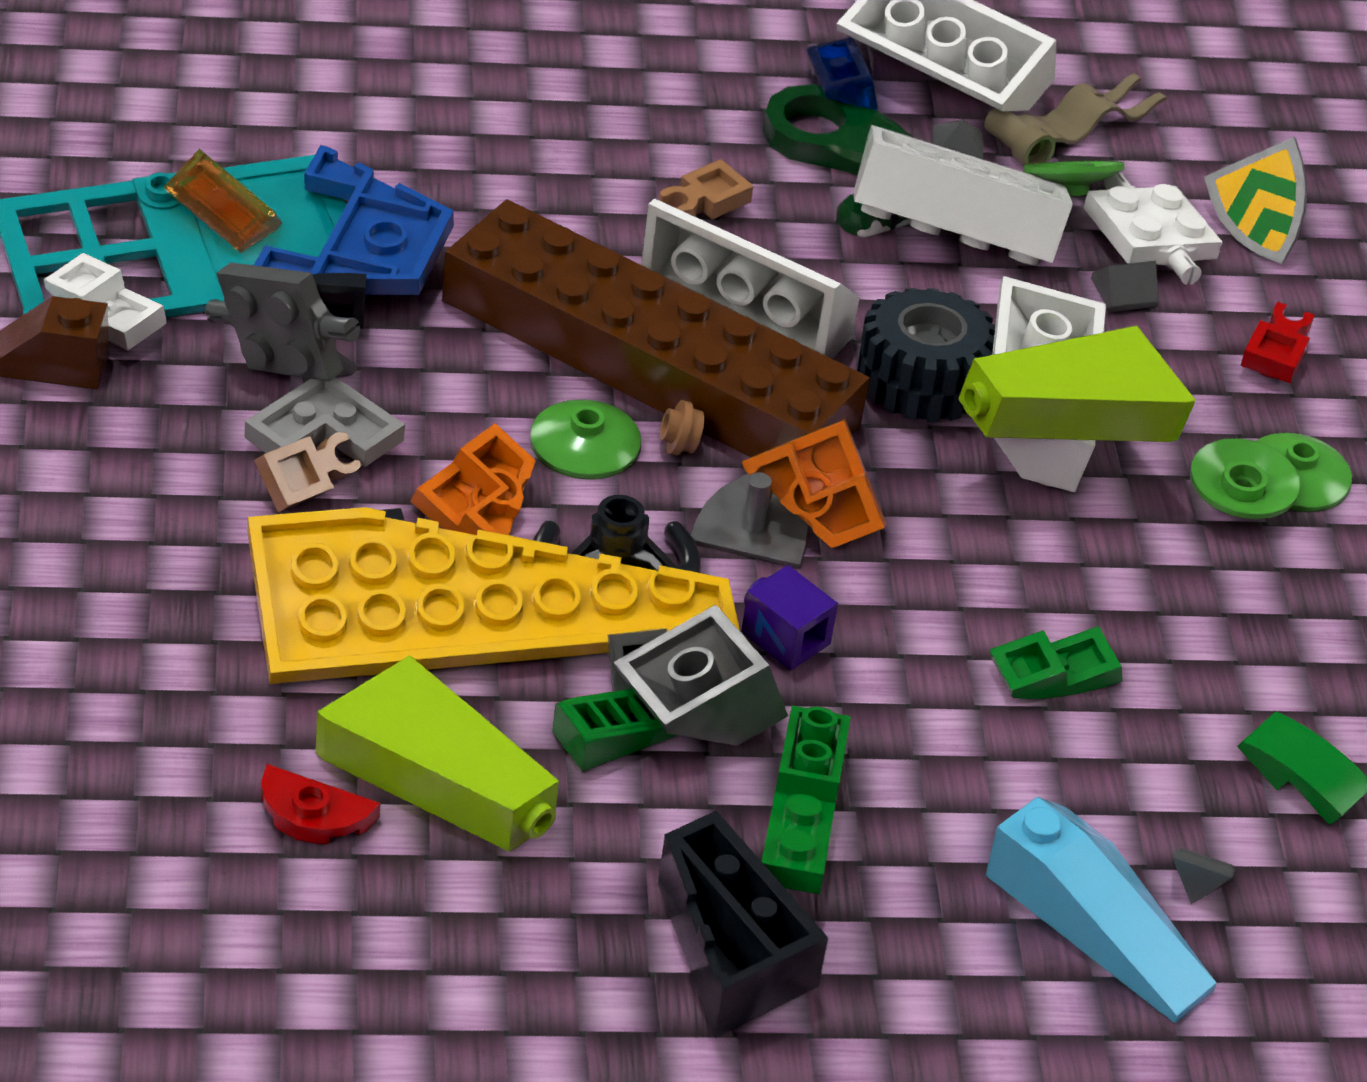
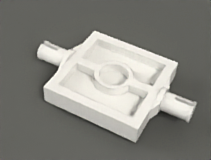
(1153, 226)

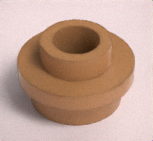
(682, 428)

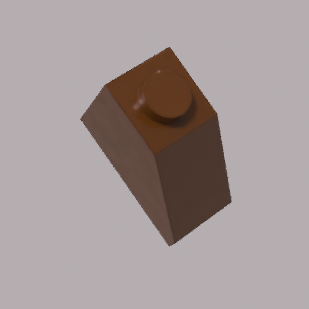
(57, 343)

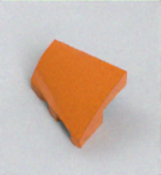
(823, 483)
(480, 485)

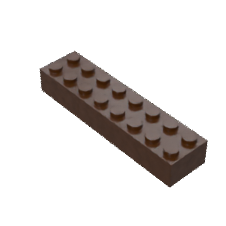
(646, 332)

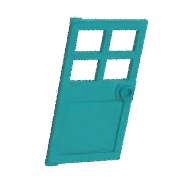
(183, 243)

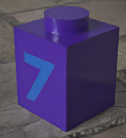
(788, 617)

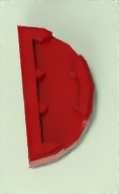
(314, 809)

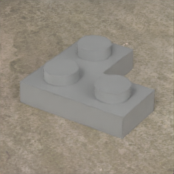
(322, 410)

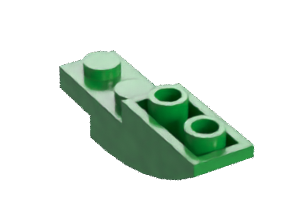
(805, 797)

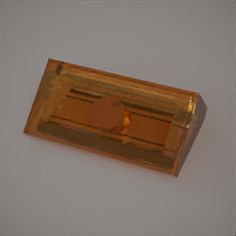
(222, 202)

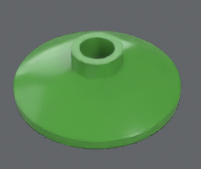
(1075, 174)
(585, 439)
(1321, 469)
(1245, 478)

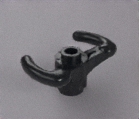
(622, 532)

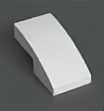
(129, 314)

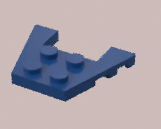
(381, 232)

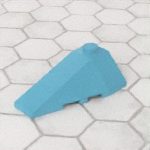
(1097, 903)

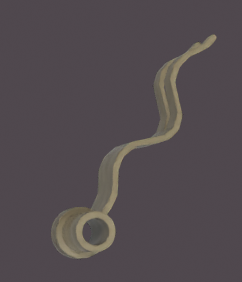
(1034, 137)

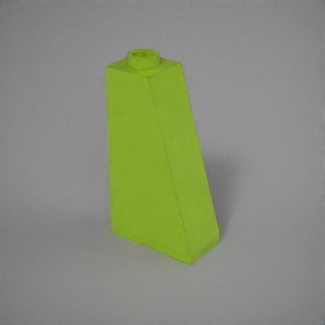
(1079, 390)
(437, 754)

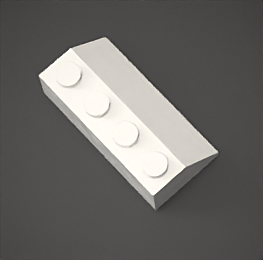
(960, 46)
(961, 196)
(749, 279)
(1034, 317)

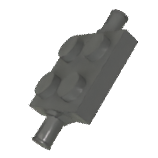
(281, 321)

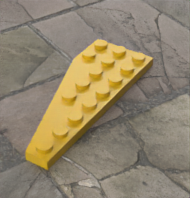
(366, 590)

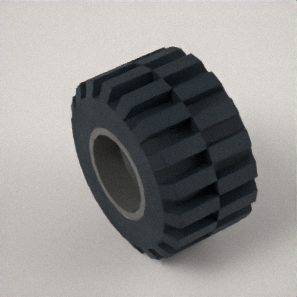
(921, 351)

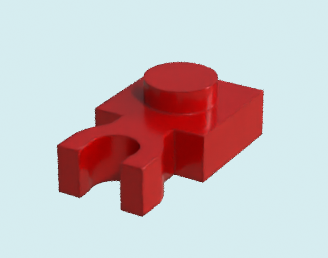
(1278, 346)

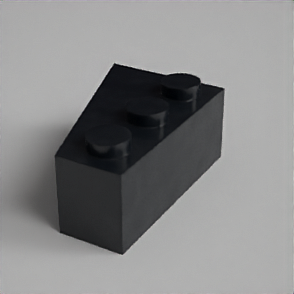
(736, 925)

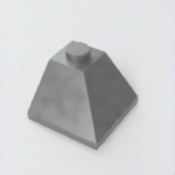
(705, 681)

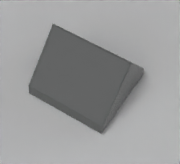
(1127, 286)

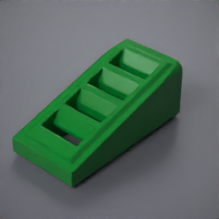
(593, 747)

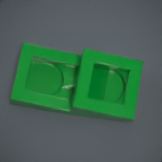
(1065, 667)
(1318, 770)

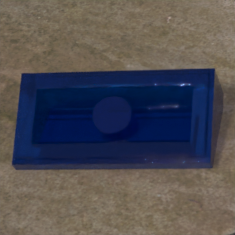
(843, 73)

